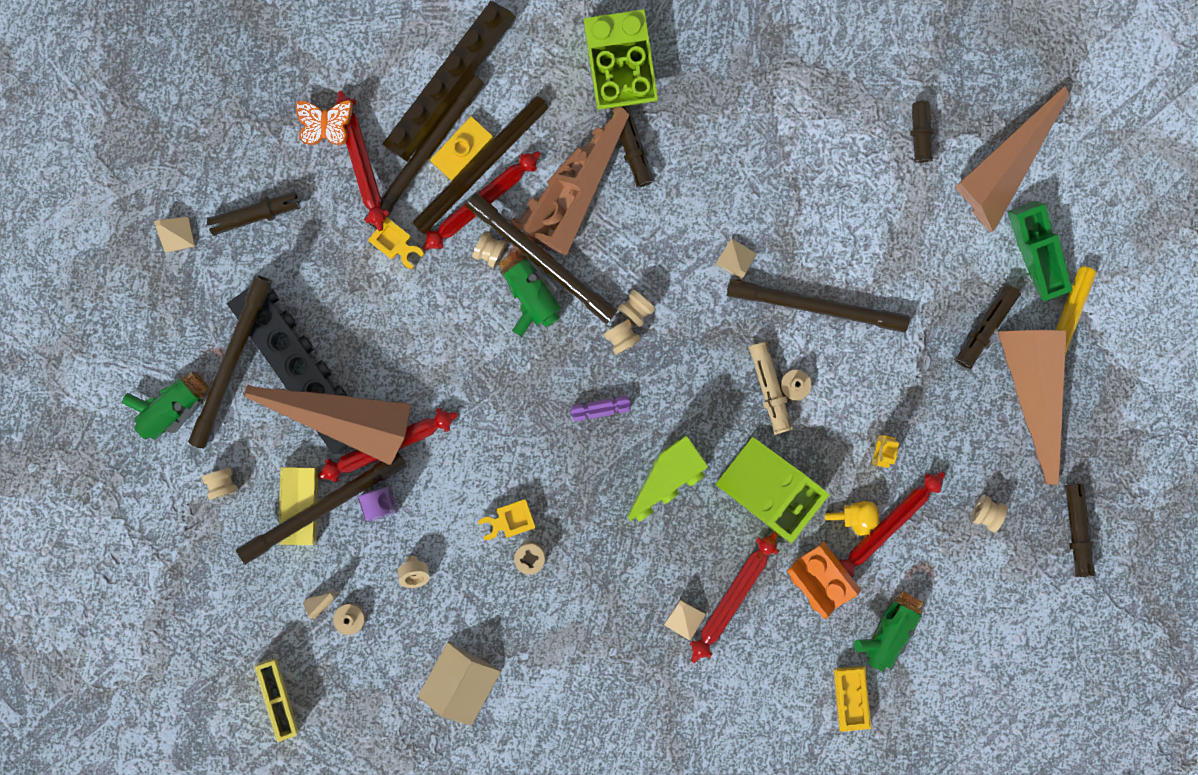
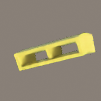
(296, 493)
(269, 700)

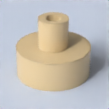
(788, 387)
(413, 573)
(356, 616)

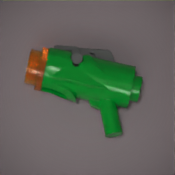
(532, 290)
(170, 408)
(892, 632)

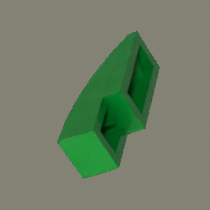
(1040, 250)

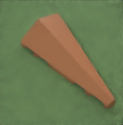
(999, 175)
(562, 206)
(1037, 370)
(364, 424)

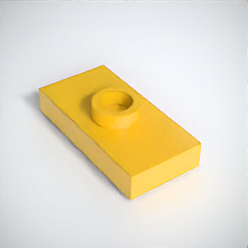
(461, 148)
(851, 698)

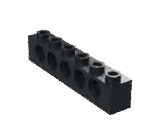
(283, 360)

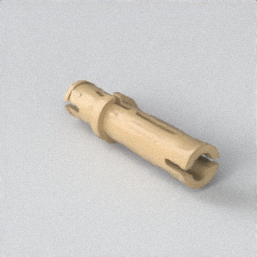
(770, 388)

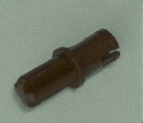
(922, 132)

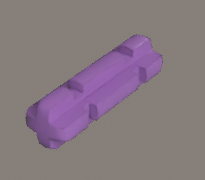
(600, 408)

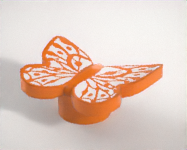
(324, 123)

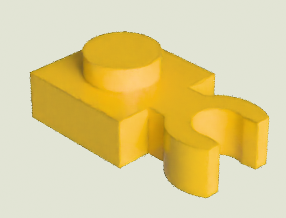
(394, 241)
(885, 451)
(512, 519)

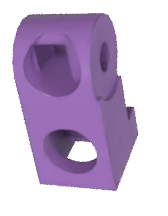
(377, 504)

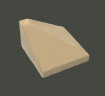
(175, 234)
(736, 259)
(318, 604)
(684, 619)

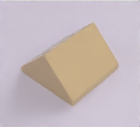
(458, 685)

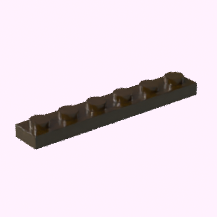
(449, 80)

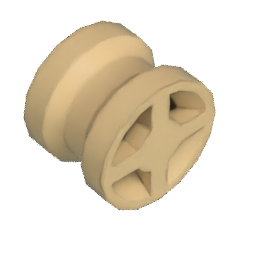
(489, 249)
(636, 308)
(622, 337)
(219, 483)
(989, 513)
(533, 552)

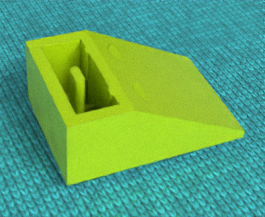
(620, 59)
(670, 470)
(772, 489)

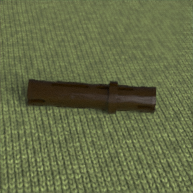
(635, 153)
(253, 213)
(980, 337)
(1080, 530)

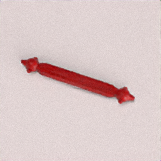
(363, 169)
(491, 192)
(414, 433)
(893, 522)
(734, 597)

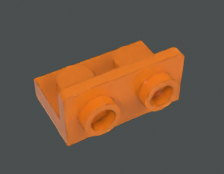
(823, 579)

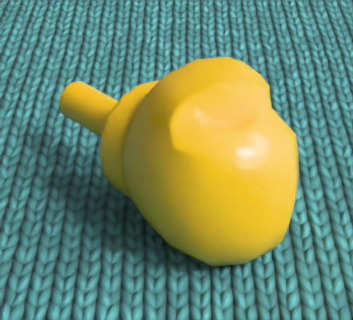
(861, 515)

